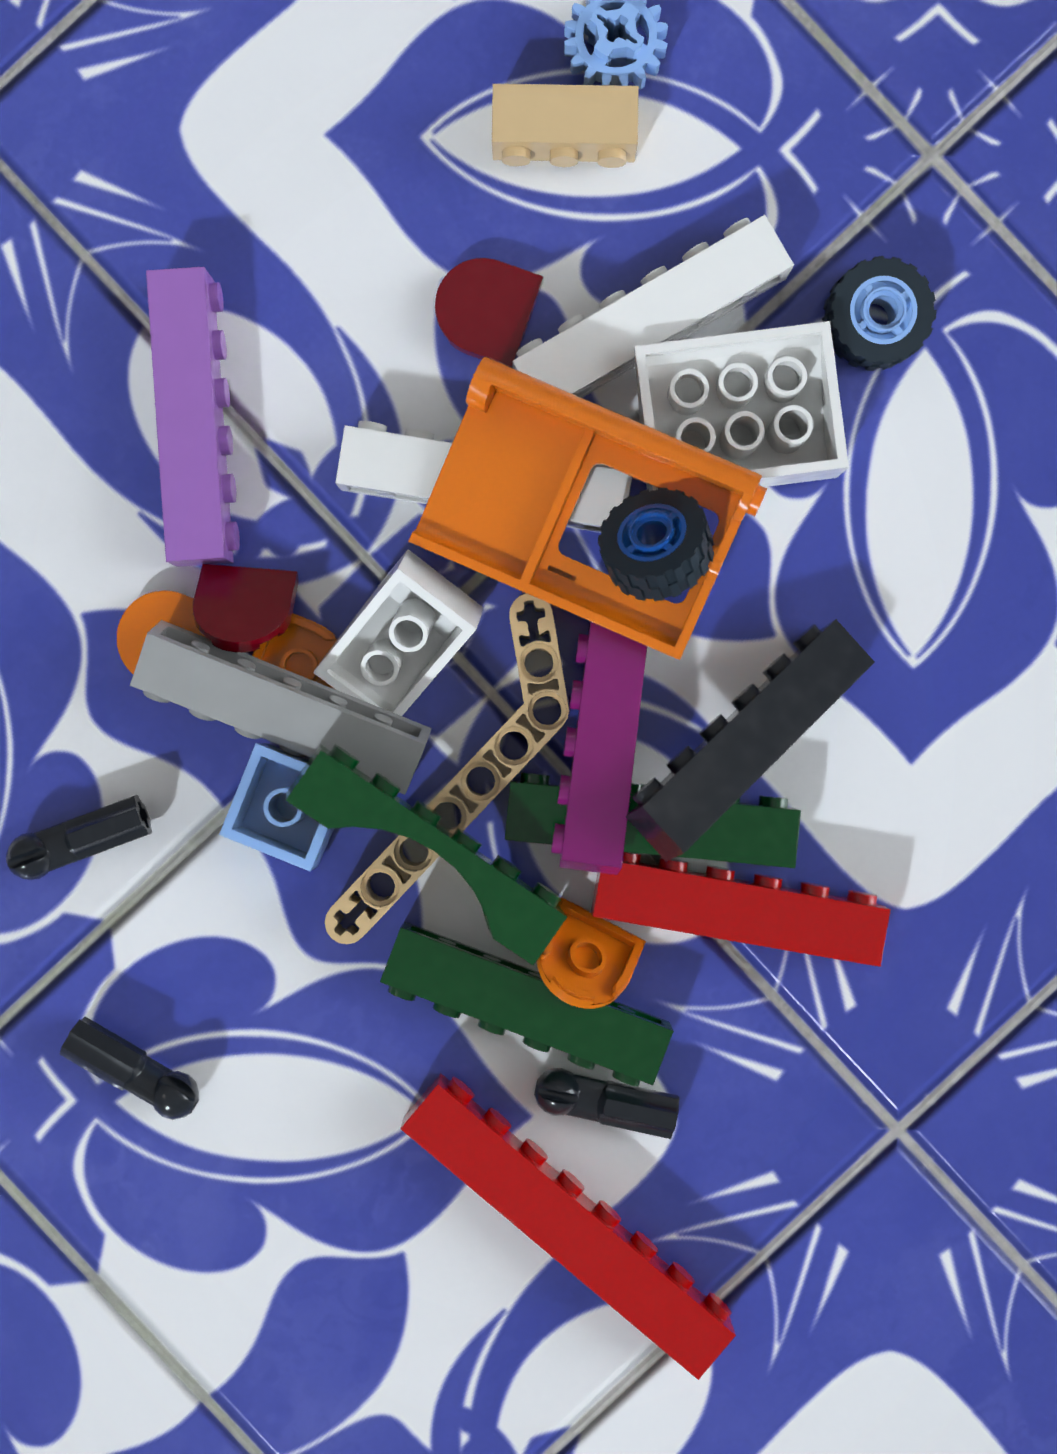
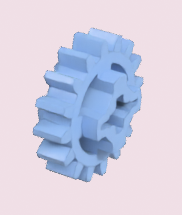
(618, 48)

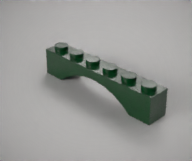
(343, 797)

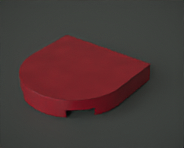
(487, 307)
(243, 605)

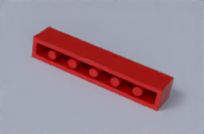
(744, 910)

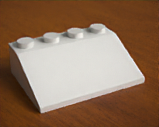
(750, 399)

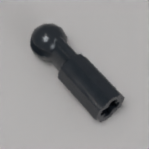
(40, 852)
(130, 1069)
(607, 1102)

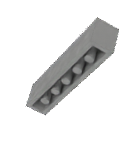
(275, 704)

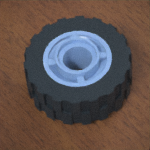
(902, 295)

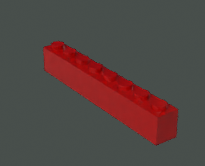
(570, 1225)

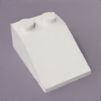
(401, 637)

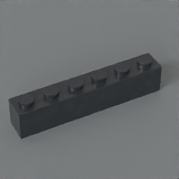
(749, 741)

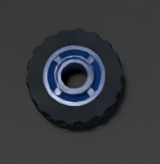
(656, 544)

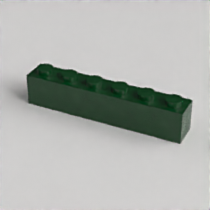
(743, 834)
(518, 1001)

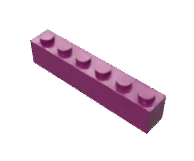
(601, 752)

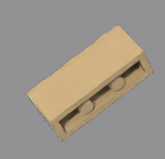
(564, 124)

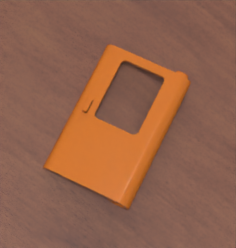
(521, 475)

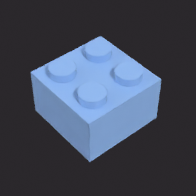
(265, 819)

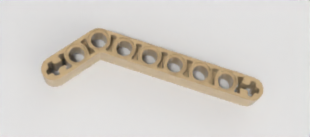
(457, 791)

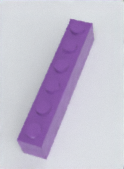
(191, 417)

